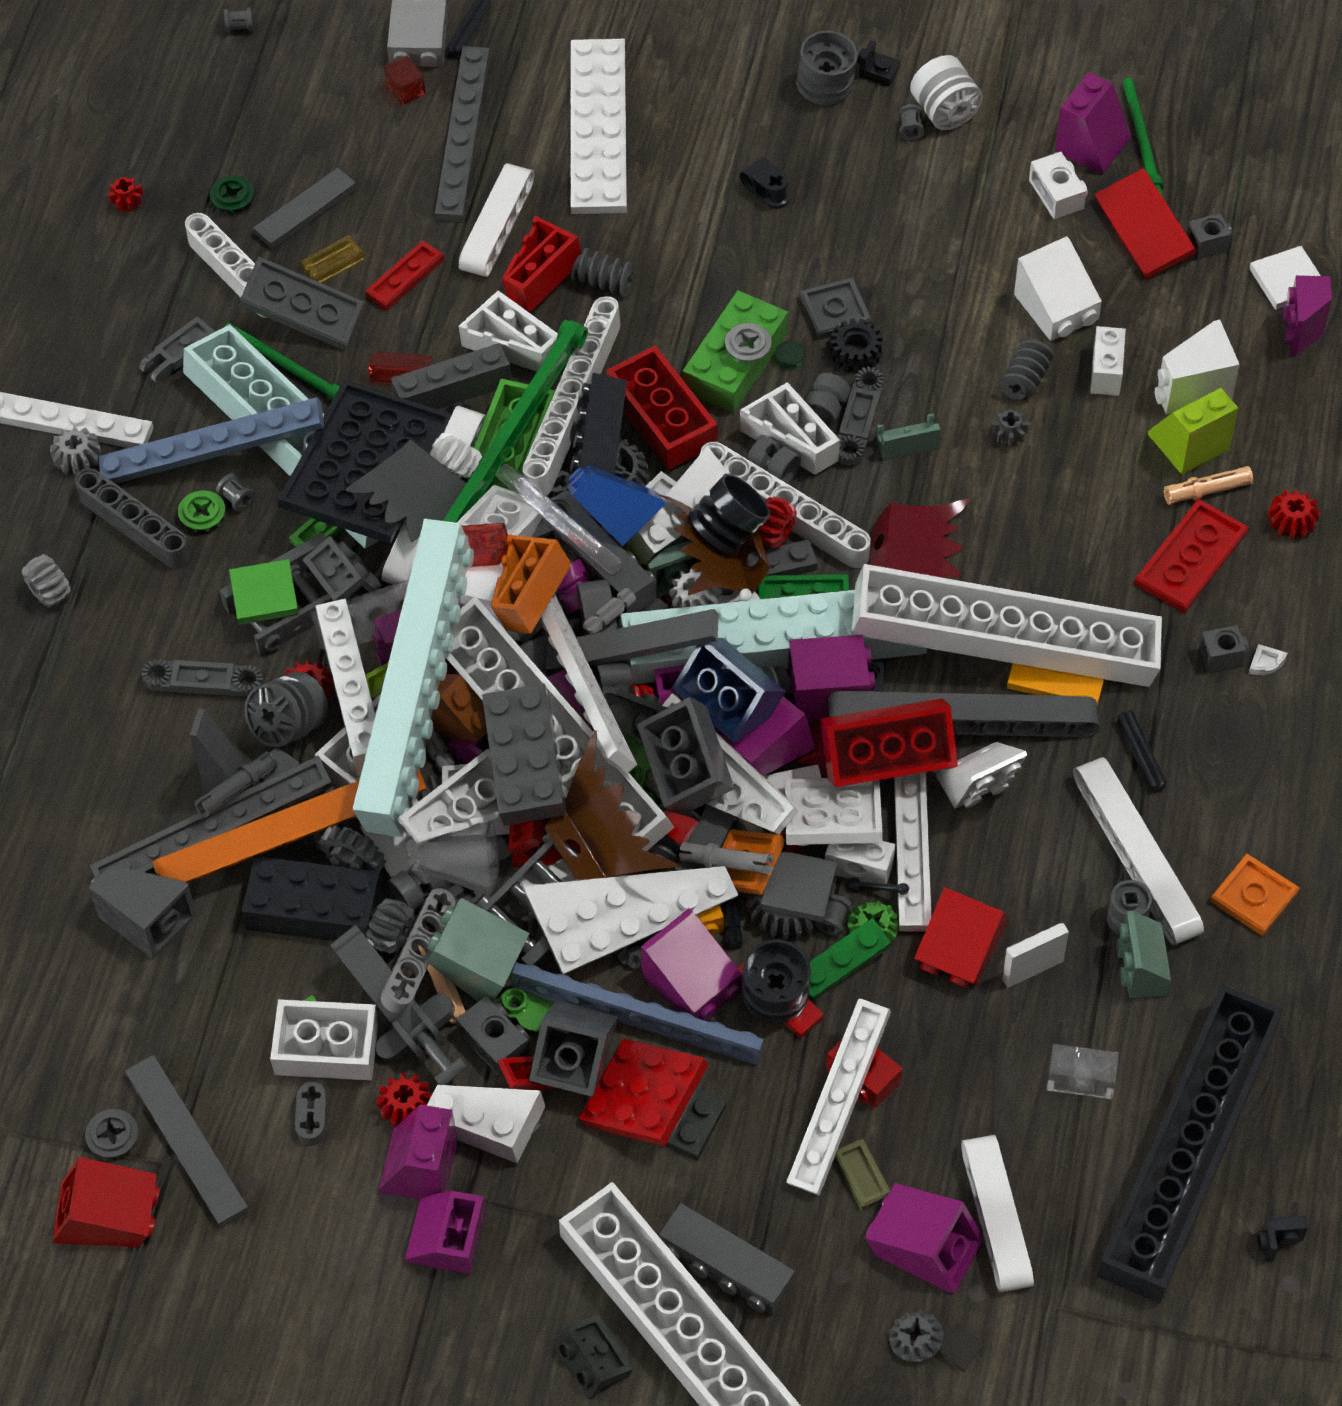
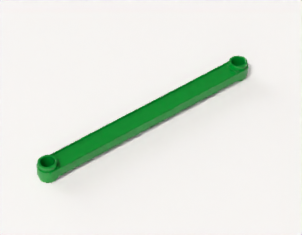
(570, 336)

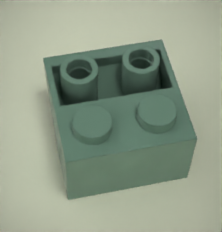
(1144, 957)

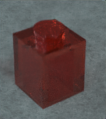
(404, 80)

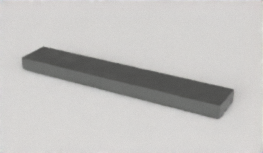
(643, 639)
(187, 1141)

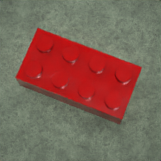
(664, 408)
(889, 742)

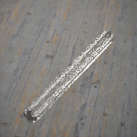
(560, 519)

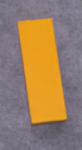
(1051, 682)

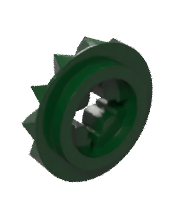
(237, 186)

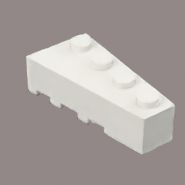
(689, 489)

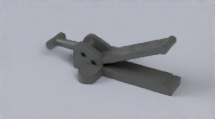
(412, 1029)

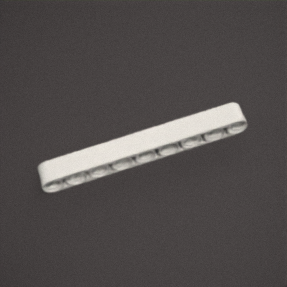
(561, 416)

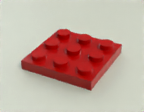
(643, 1092)

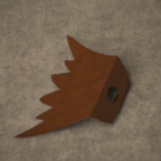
(720, 568)
(599, 827)

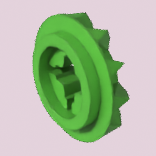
(201, 501)
(888, 919)

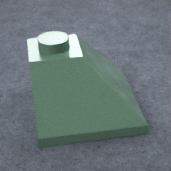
(668, 566)

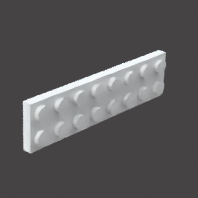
(598, 127)

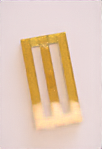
(335, 262)

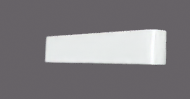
(496, 220)
(219, 251)
(997, 1213)

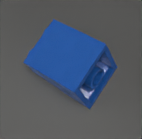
(614, 501)

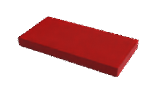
(1145, 223)
(1191, 556)

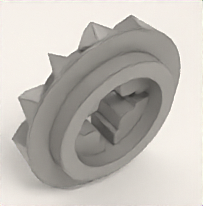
(752, 334)

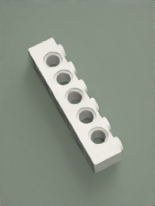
(347, 677)

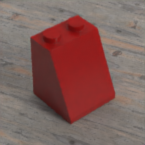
(961, 938)
(105, 1205)

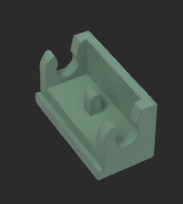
(908, 439)

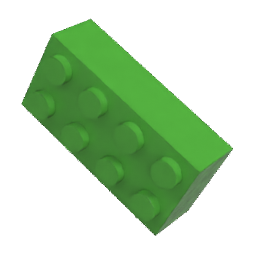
(719, 377)
(503, 403)

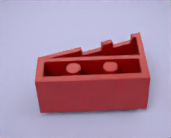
(541, 264)

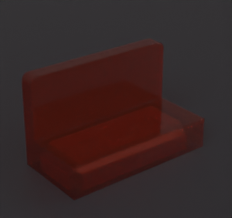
(388, 365)

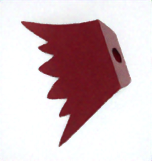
(916, 539)

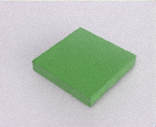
(263, 591)

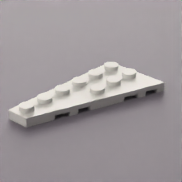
(753, 795)
(607, 914)

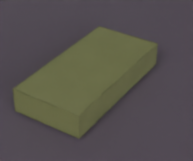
(862, 1174)

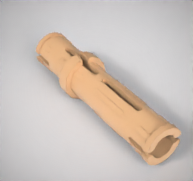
(1199, 487)

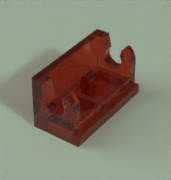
(487, 542)

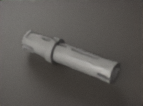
(715, 856)

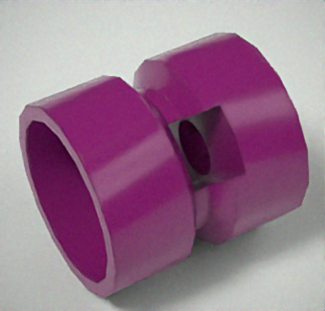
(576, 574)

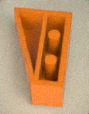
(528, 581)

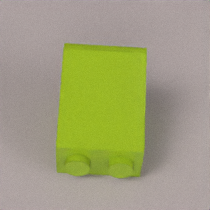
(1197, 431)

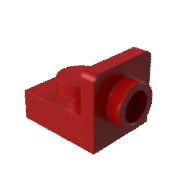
(525, 838)

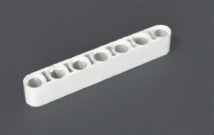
(466, 426)
(823, 521)
(1138, 850)

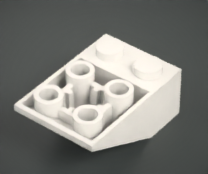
(981, 773)

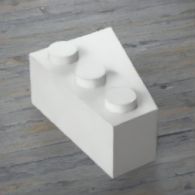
(502, 321)
(793, 425)

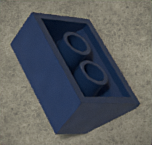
(730, 687)

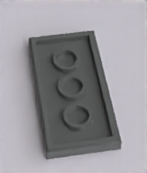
(301, 303)

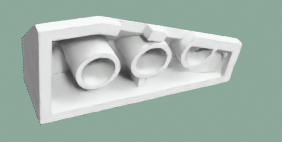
(456, 804)

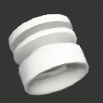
(946, 92)

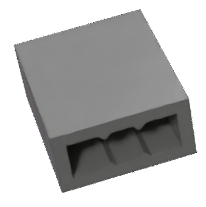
(418, 31)

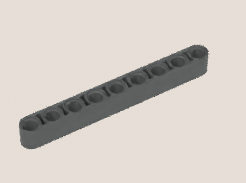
(989, 712)

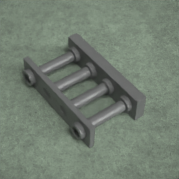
(274, 636)
(532, 950)

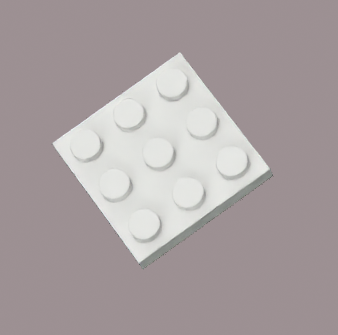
(833, 813)

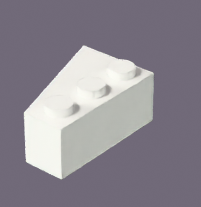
(492, 1117)

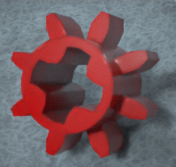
(125, 194)

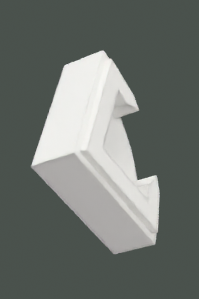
(1267, 660)

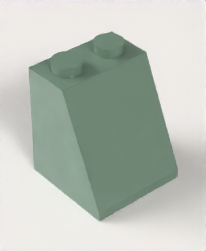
(475, 949)

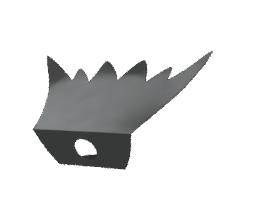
(413, 486)

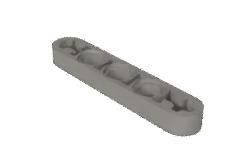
(409, 958)

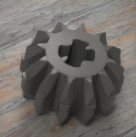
(390, 926)

